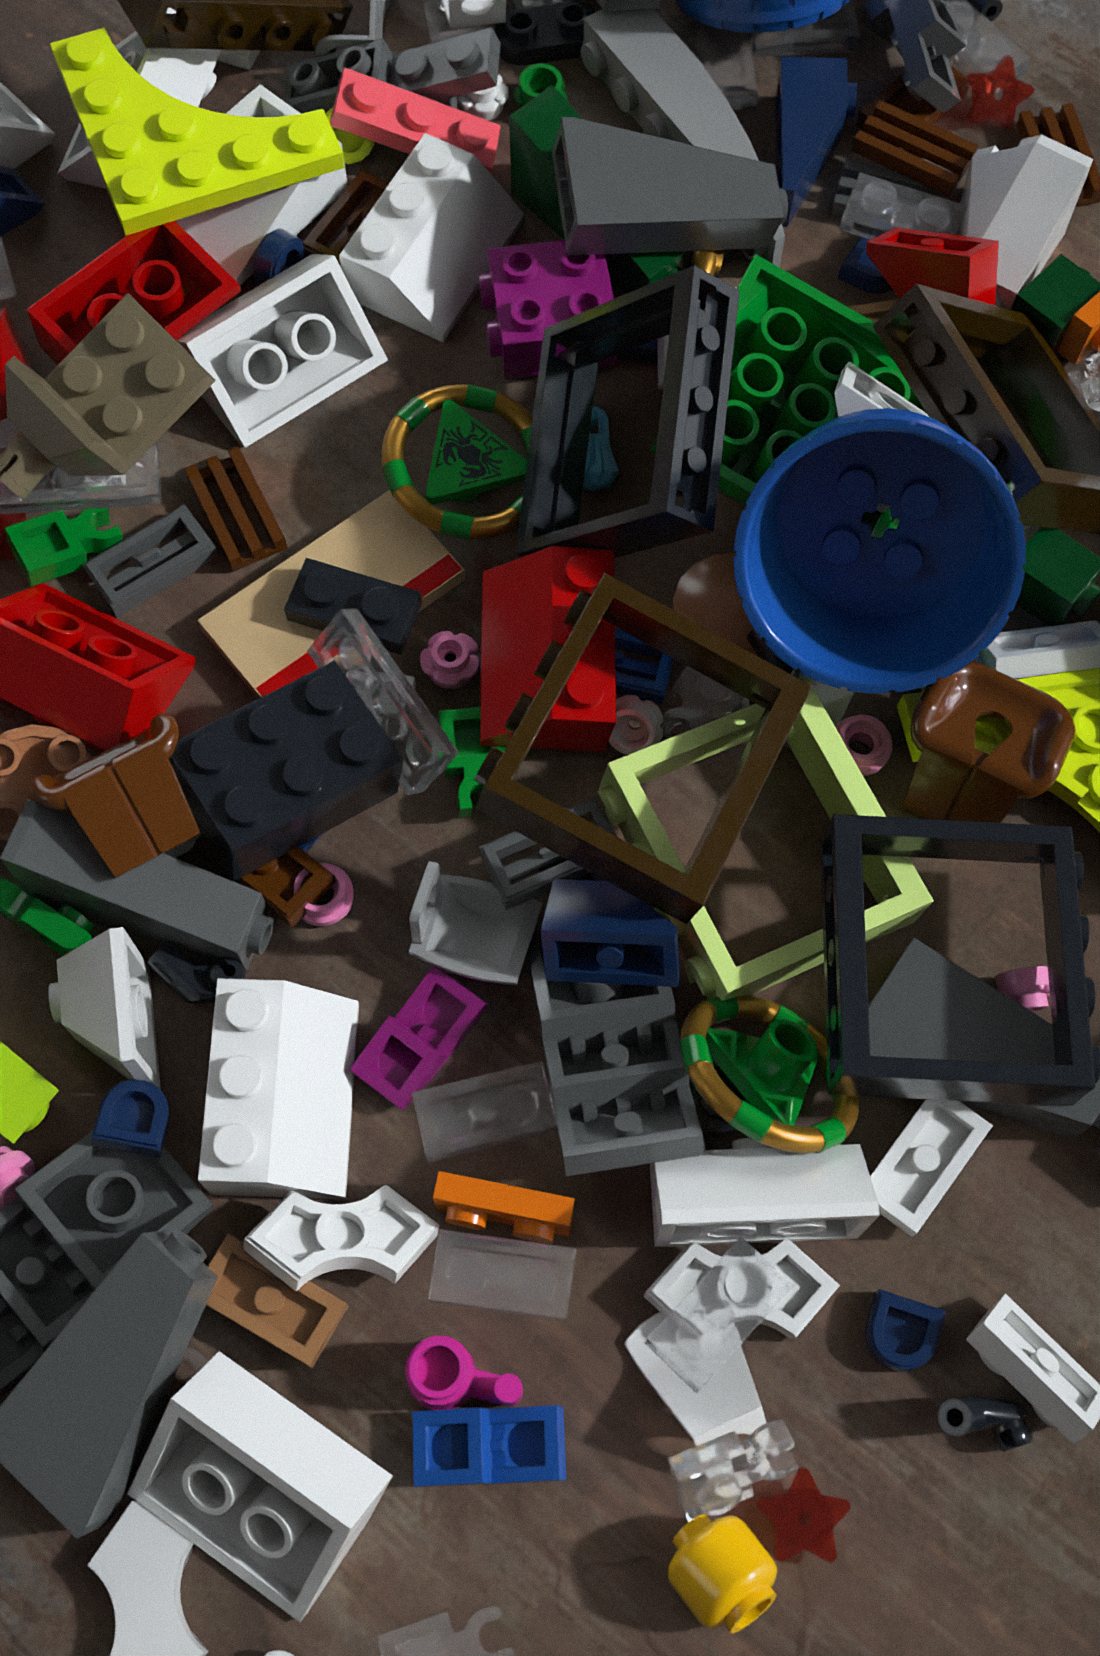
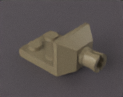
(100, 402)

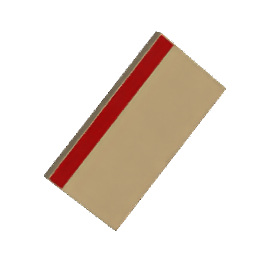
(375, 542)

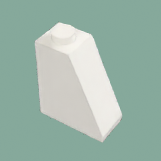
(1024, 203)

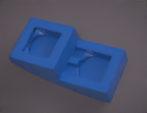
(488, 1446)

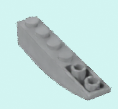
(665, 89)

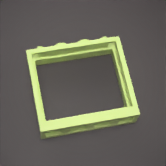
(840, 789)

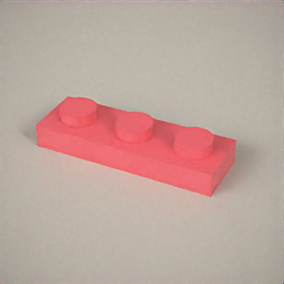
(402, 118)

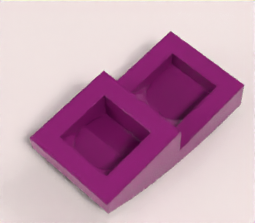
(420, 1037)

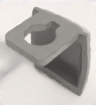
(467, 929)

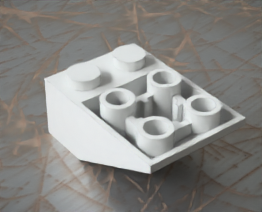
(238, 229)

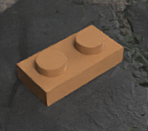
(269, 1308)

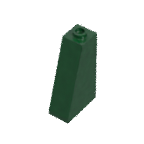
(534, 185)

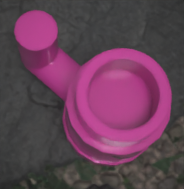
(445, 1377)

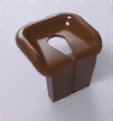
(975, 786)
(126, 798)

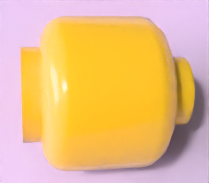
(722, 1572)

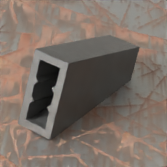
(659, 194)
(154, 901)
(949, 1014)
(99, 1386)

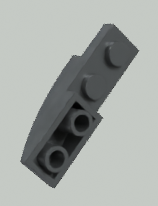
(926, 39)
(432, 70)

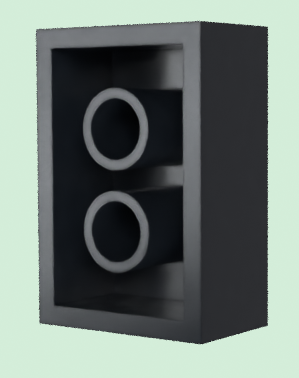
(285, 769)

